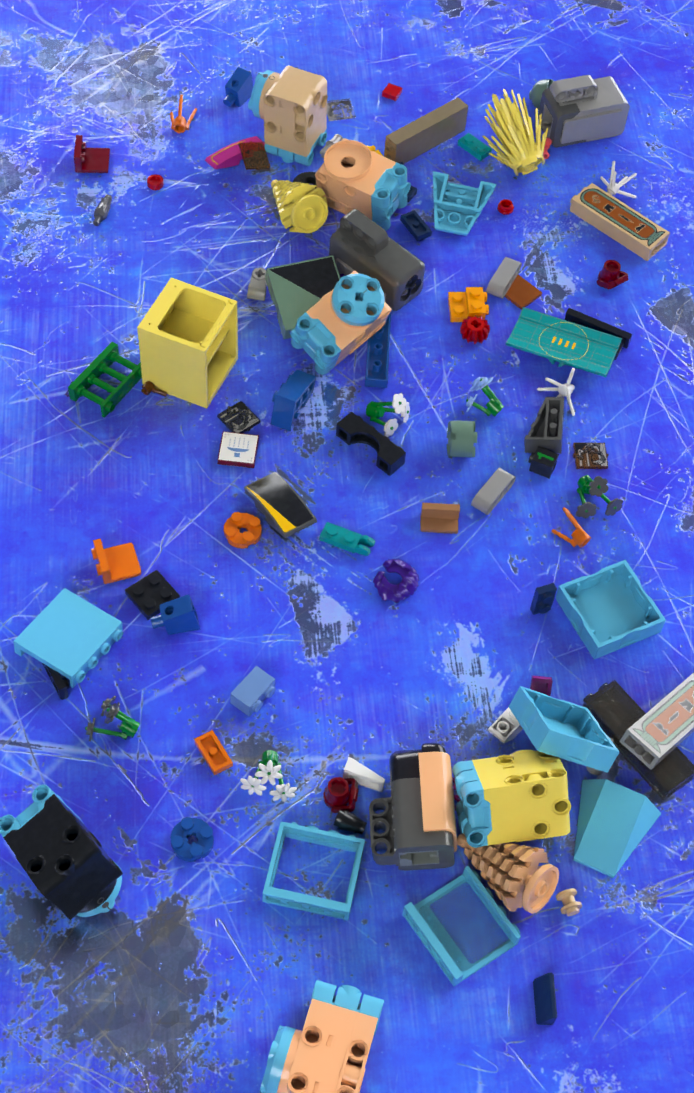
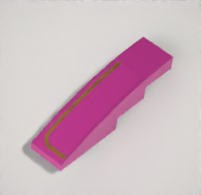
(229, 155)

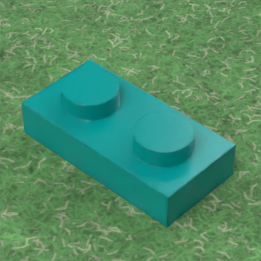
(474, 146)

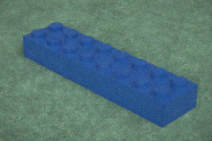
(378, 357)

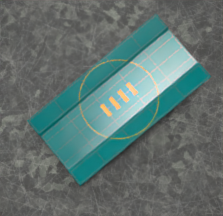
(564, 342)

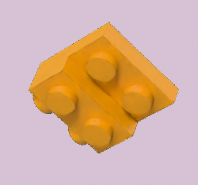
(467, 304)

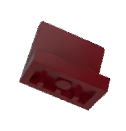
(90, 159)

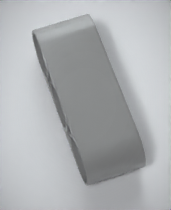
(504, 277)
(493, 491)

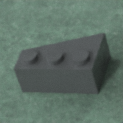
(548, 427)

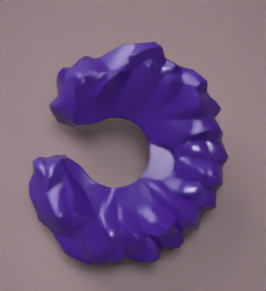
(402, 590)

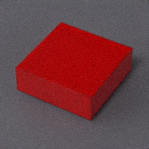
(392, 92)

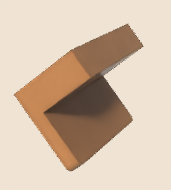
(439, 518)

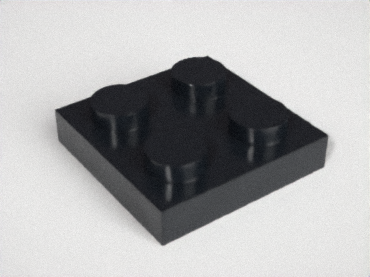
(151, 593)

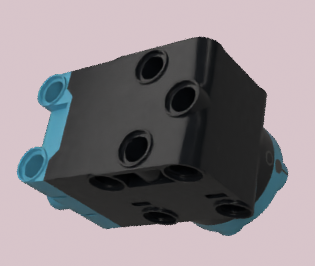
(62, 856)

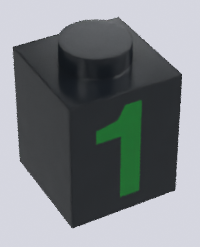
(543, 462)

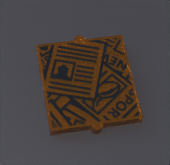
(254, 155)

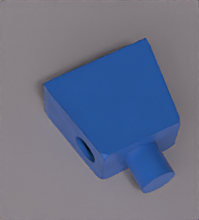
(238, 88)
(177, 616)

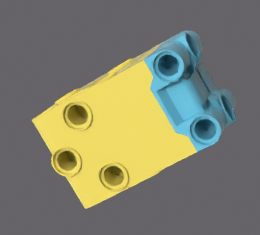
(512, 798)

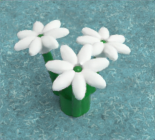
(269, 769)

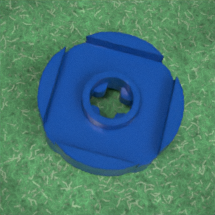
(195, 850)

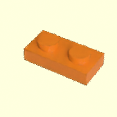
(213, 752)

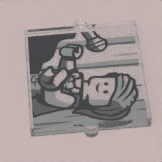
(340, 110)

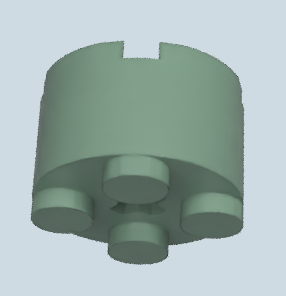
(461, 438)

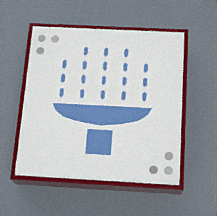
(238, 449)

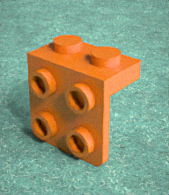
(115, 562)

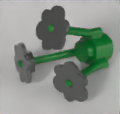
(595, 487)

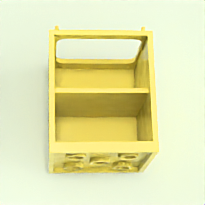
(188, 342)

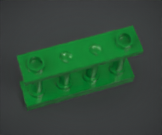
(99, 366)

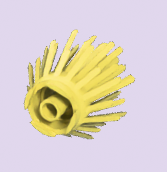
(517, 141)

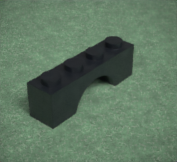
(355, 430)

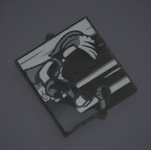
(238, 418)

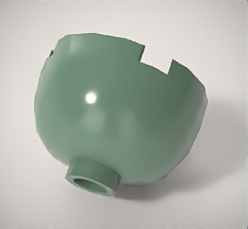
(537, 90)

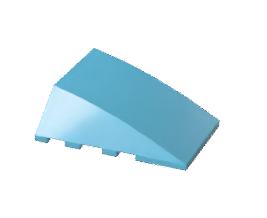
(458, 205)
(610, 824)

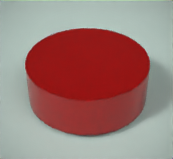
(155, 182)

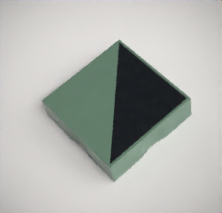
(299, 287)

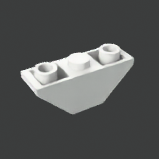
(505, 727)

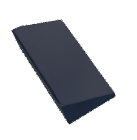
(545, 999)

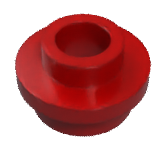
(505, 206)

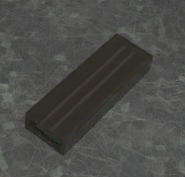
(615, 714)

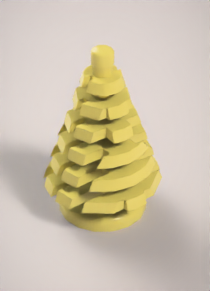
(300, 205)

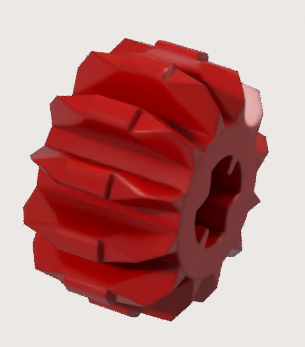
(474, 329)

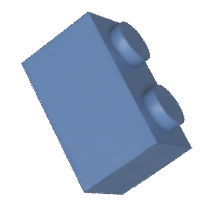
(253, 691)

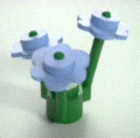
(494, 405)

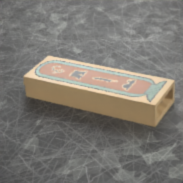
(619, 221)

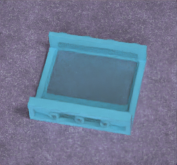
(462, 926)

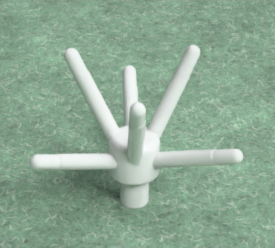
(613, 187)
(563, 390)

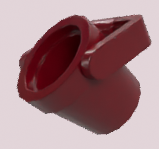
(611, 276)
(338, 795)

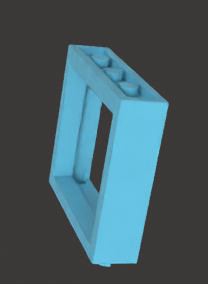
(307, 902)

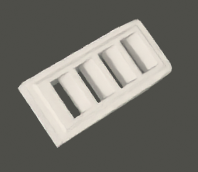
(363, 775)

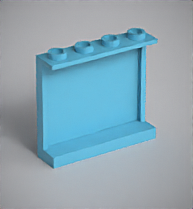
(69, 636)

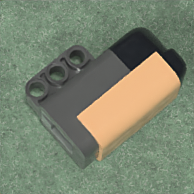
(418, 814)

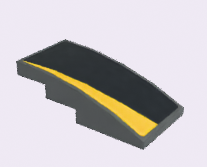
(280, 504)

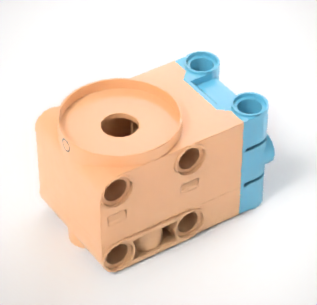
(362, 181)

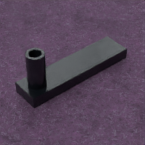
(590, 322)

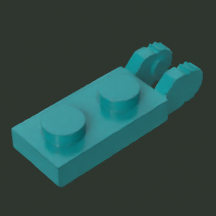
(346, 539)

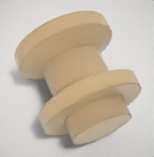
(570, 905)

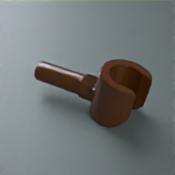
(149, 386)

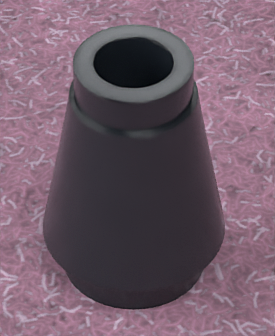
(349, 822)

